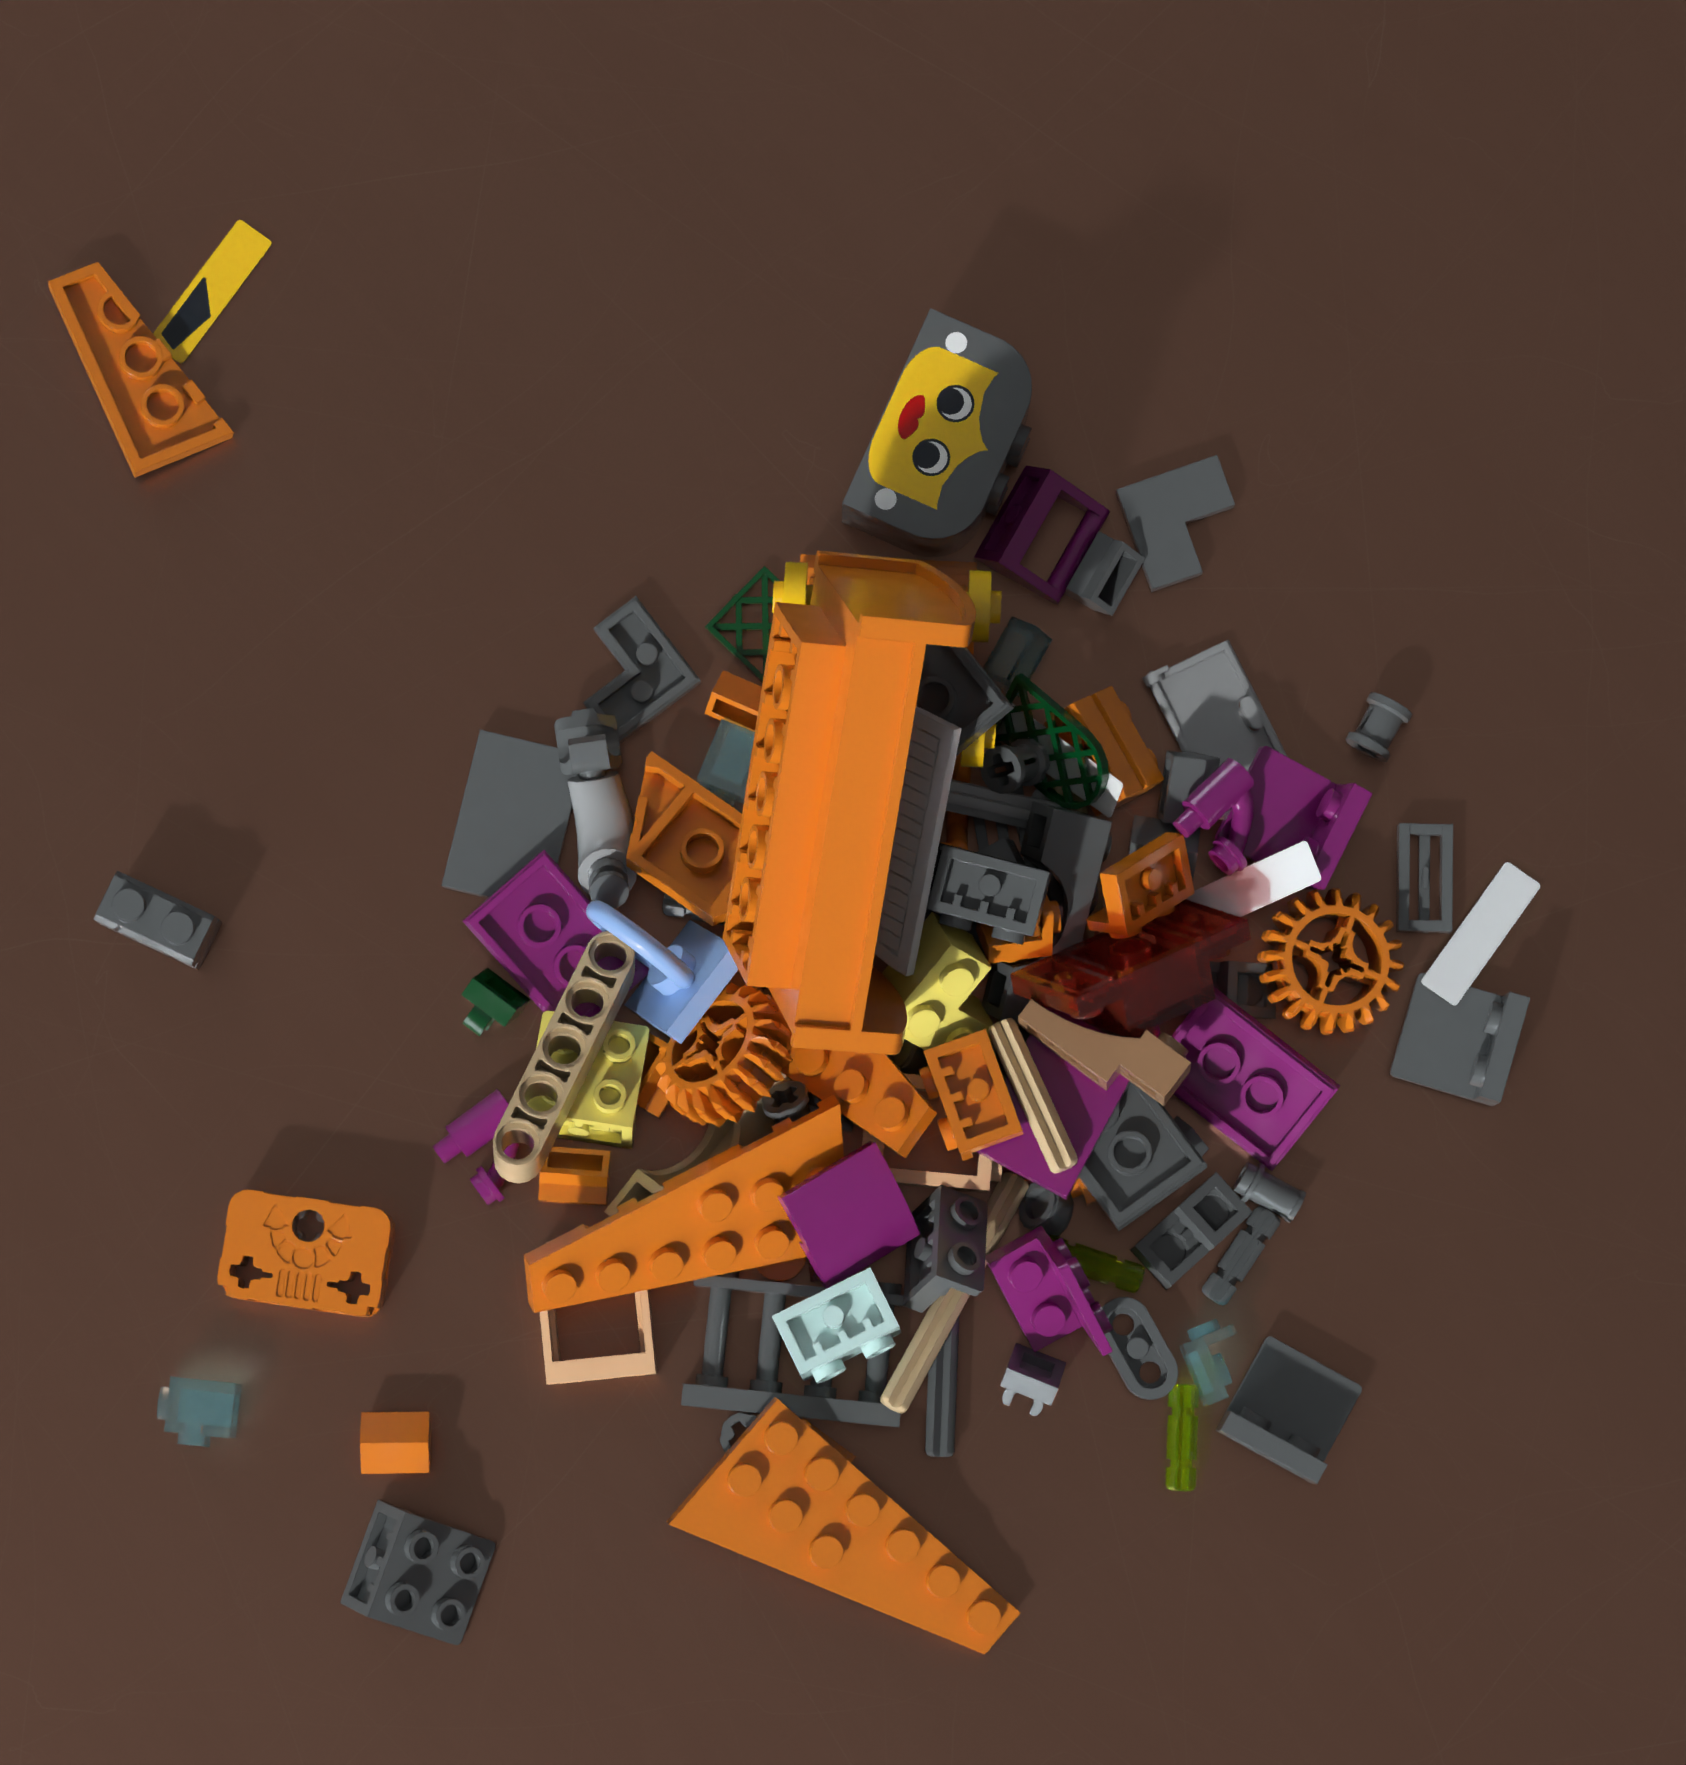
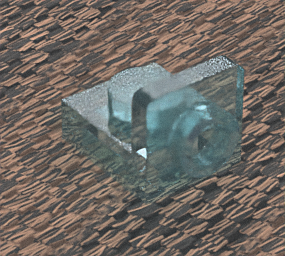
(1207, 1371)

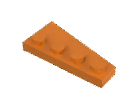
(141, 388)
(869, 1093)

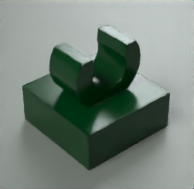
(493, 1002)

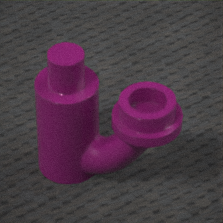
(1224, 789)
(472, 1132)

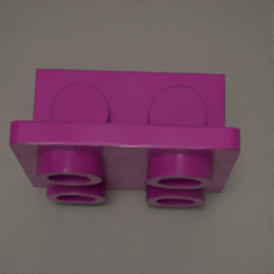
(1297, 807)
(1047, 1290)

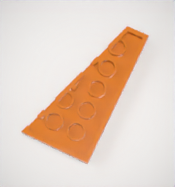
(697, 1227)
(817, 1517)

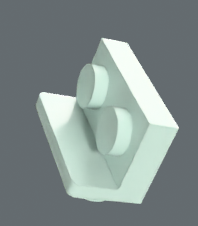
(838, 1326)

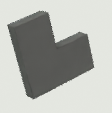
(1158, 516)
(653, 669)

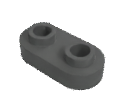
(1138, 1347)

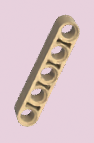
(559, 1080)

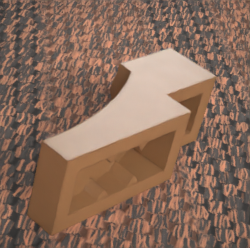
(1147, 1062)

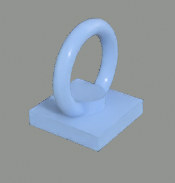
(680, 978)

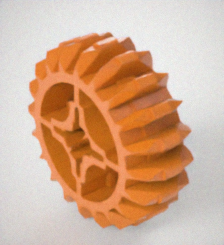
(1340, 940)
(727, 1058)

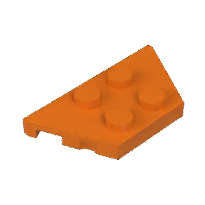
(684, 840)

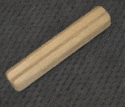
(1032, 1095)

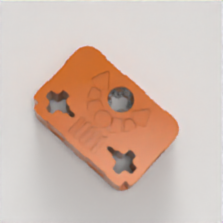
(303, 1272)

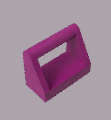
(1020, 522)

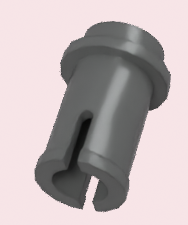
(1268, 1191)

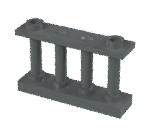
(818, 1399)

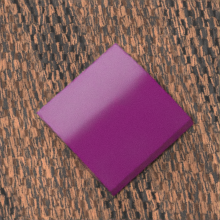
(849, 1214)

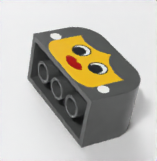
(943, 441)

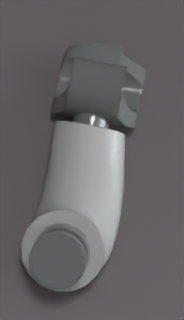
(602, 815)

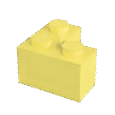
(940, 990)

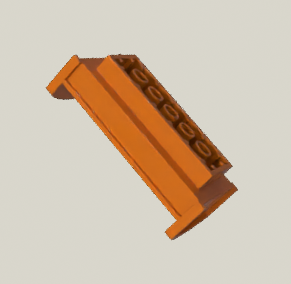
(830, 793)

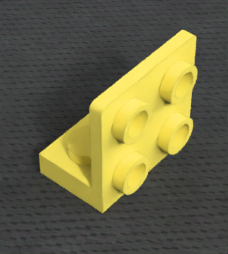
(609, 1096)

